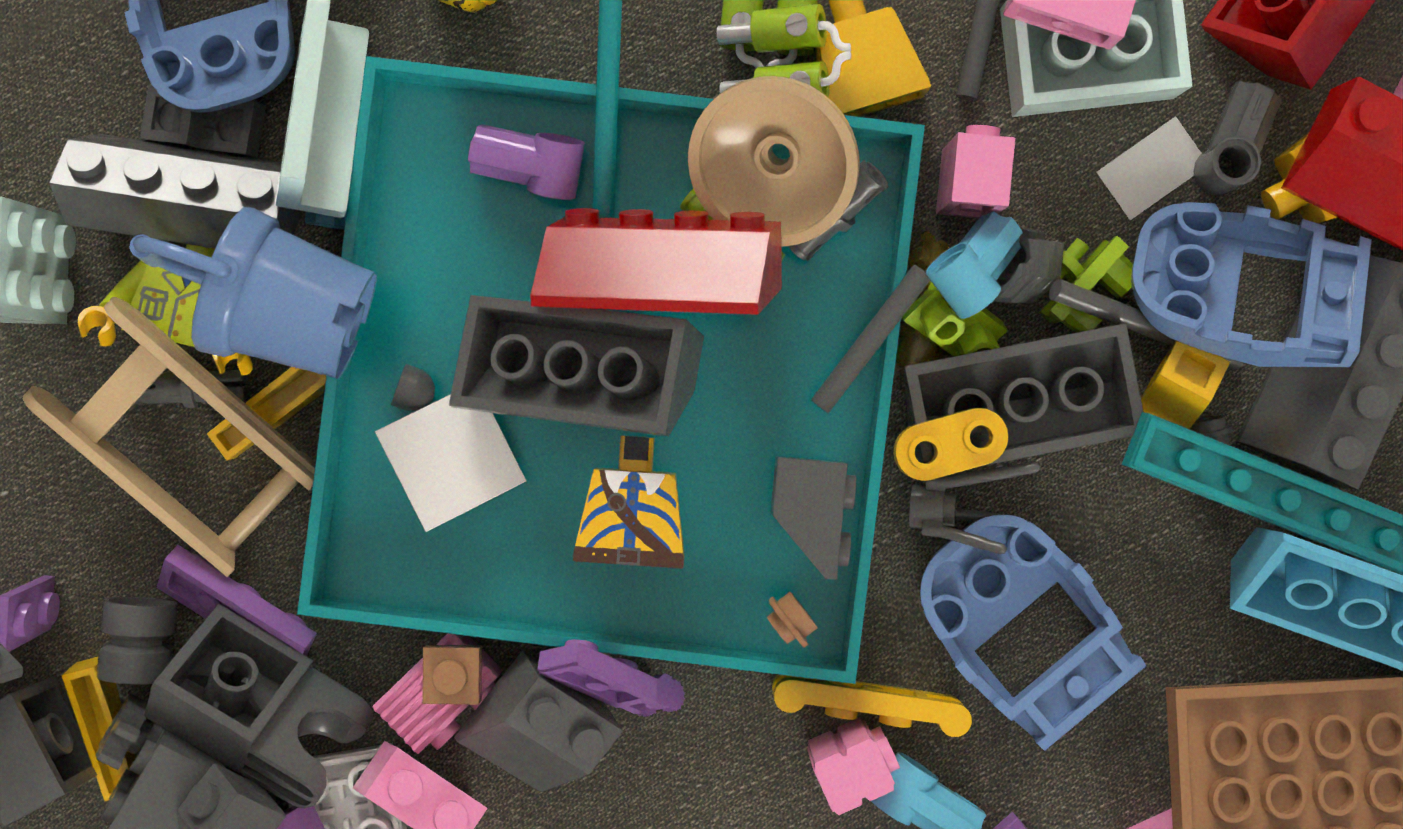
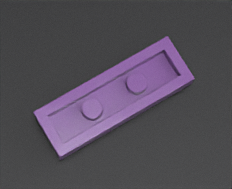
(202, 587)

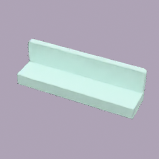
(323, 114)

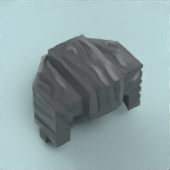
(1031, 269)

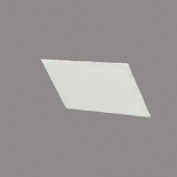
(1151, 168)

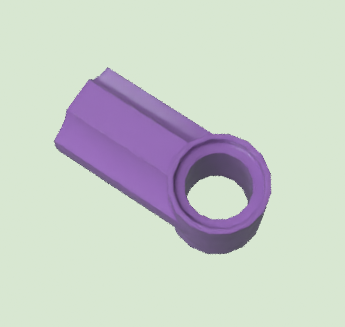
(542, 162)

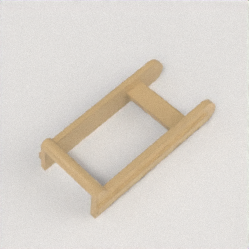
(119, 394)

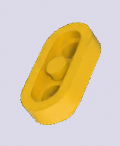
(951, 444)

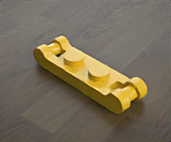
(893, 704)

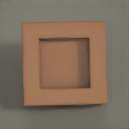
(452, 674)

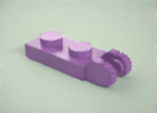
(610, 679)

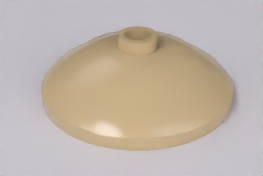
(738, 172)

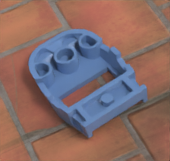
(215, 59)
(1191, 271)
(977, 592)

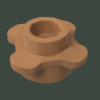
(791, 619)

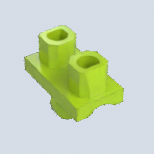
(1104, 266)
(957, 336)

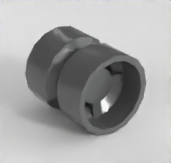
(137, 638)

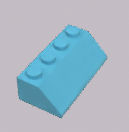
(1320, 594)

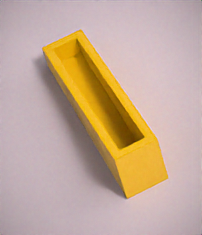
(273, 404)
(95, 707)

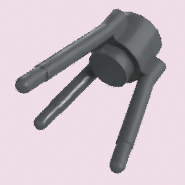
(934, 507)

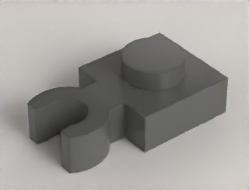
(124, 733)

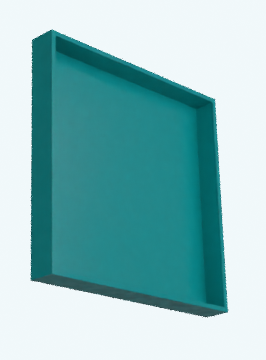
(509, 562)

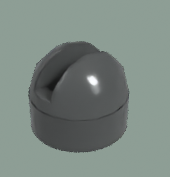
(414, 389)

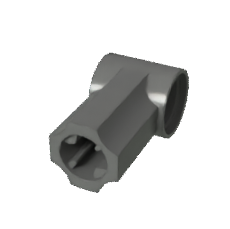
(1239, 137)

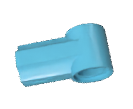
(970, 269)
(925, 801)

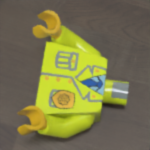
(164, 300)

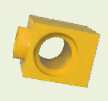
(1183, 384)

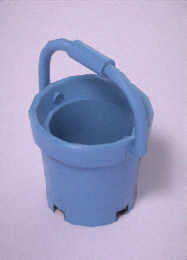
(270, 294)

